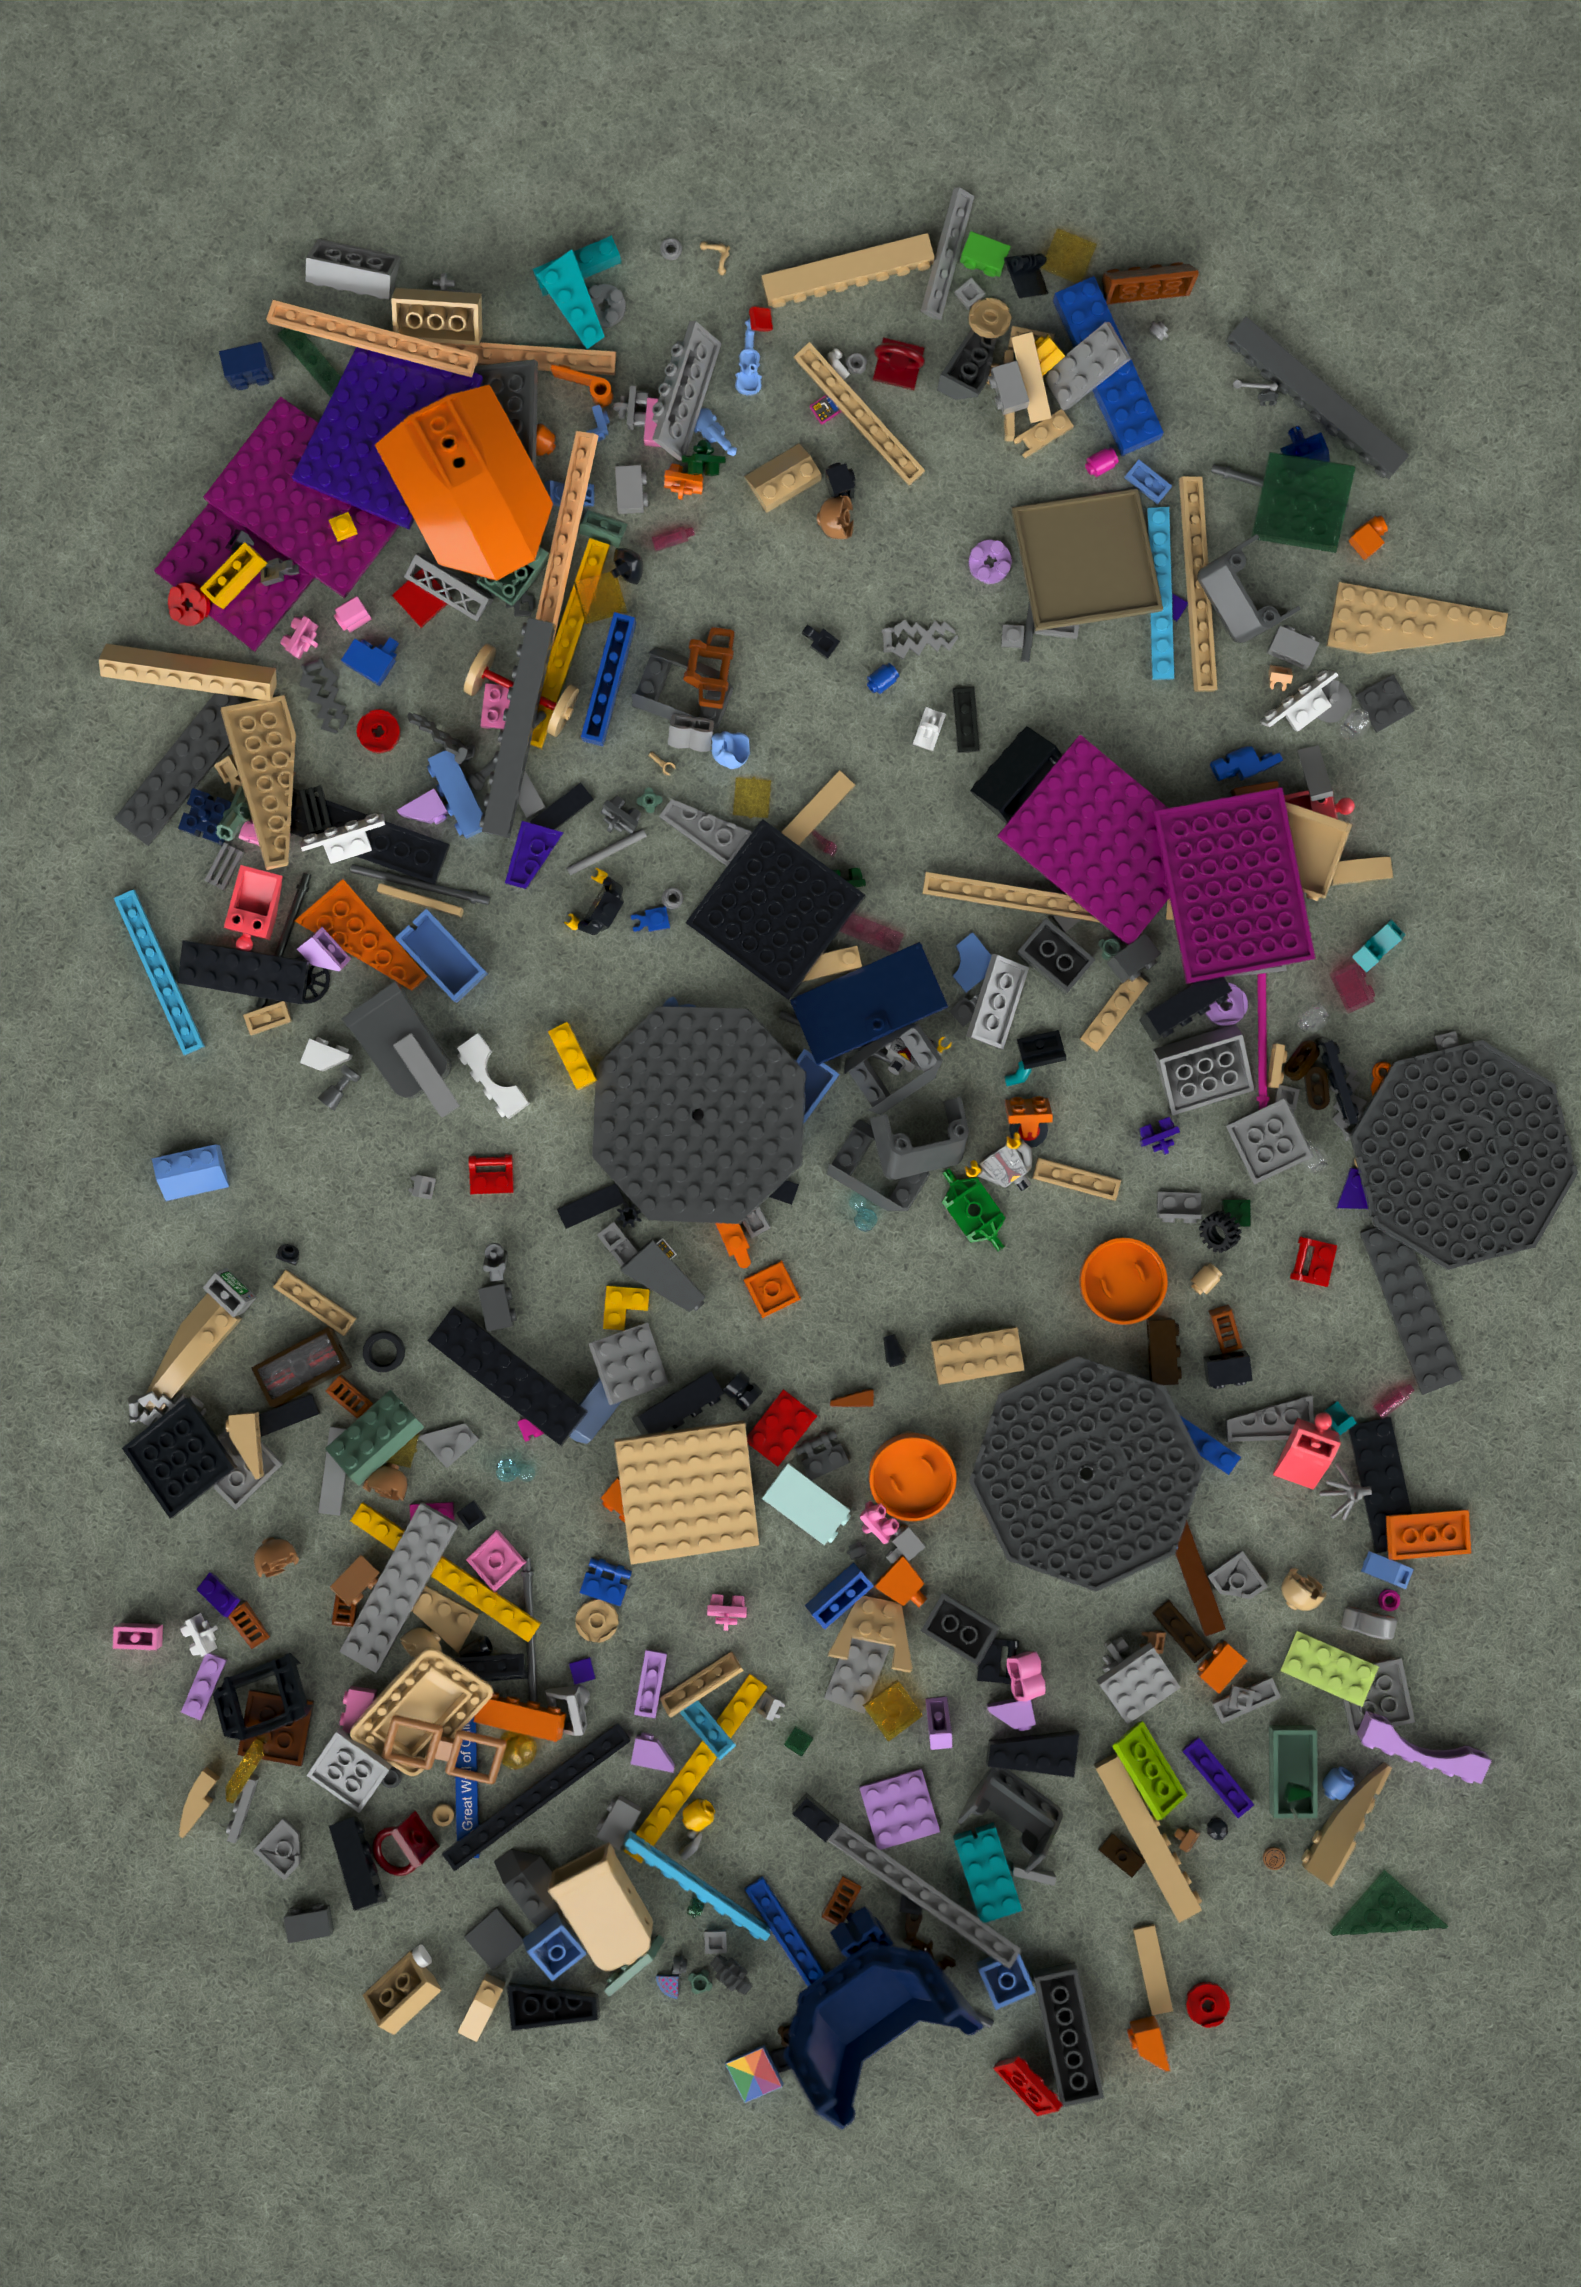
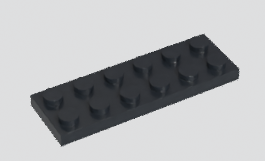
(243, 972)
(1381, 1469)

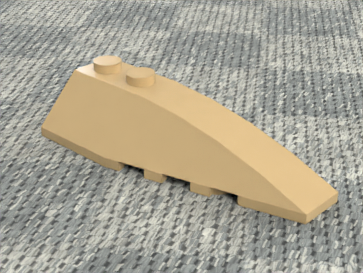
(190, 1348)
(1336, 1839)

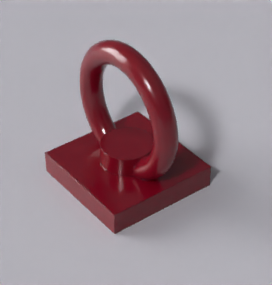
(898, 363)
(414, 1841)

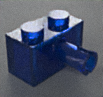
(1311, 447)

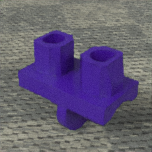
(1167, 1128)

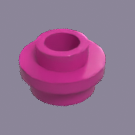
(1395, 1603)

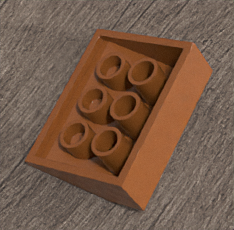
(1148, 283)

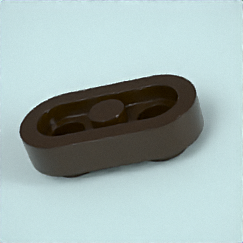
(1301, 1060)
(1317, 1088)

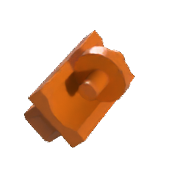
(682, 482)

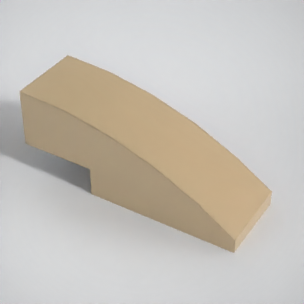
(1362, 870)
(197, 1800)

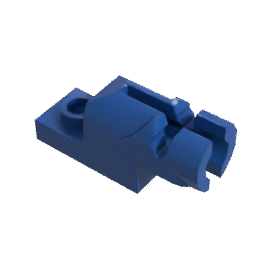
(1244, 763)

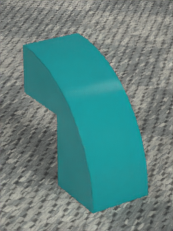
(1378, 945)

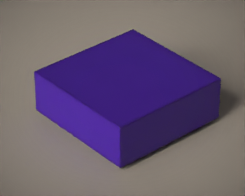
(1178, 607)
(582, 1670)

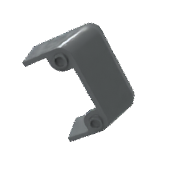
(1233, 601)
(901, 1160)
(1020, 1807)

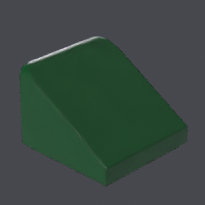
(1295, 1792)

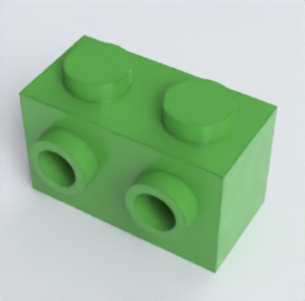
(984, 254)

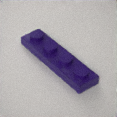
(1217, 1777)

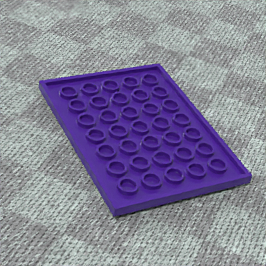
(365, 407)

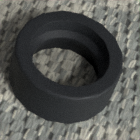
(400, 1353)

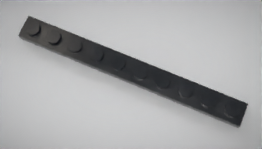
(536, 1796)

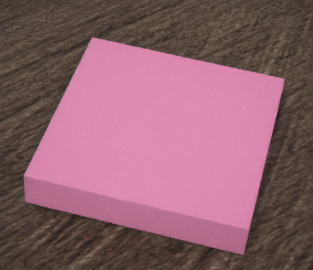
(496, 1560)

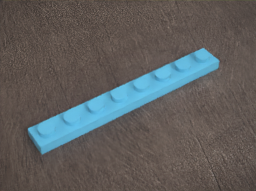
(1161, 621)
(159, 972)
(703, 1890)

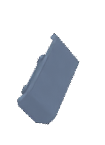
(598, 1413)

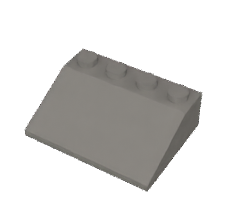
(1204, 1069)

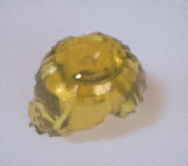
(520, 1750)

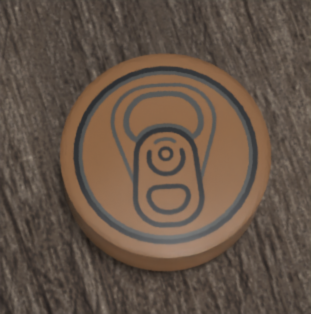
(1273, 1858)

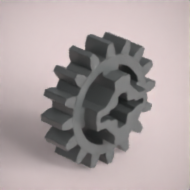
(731, 1974)

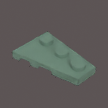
(617, 1980)

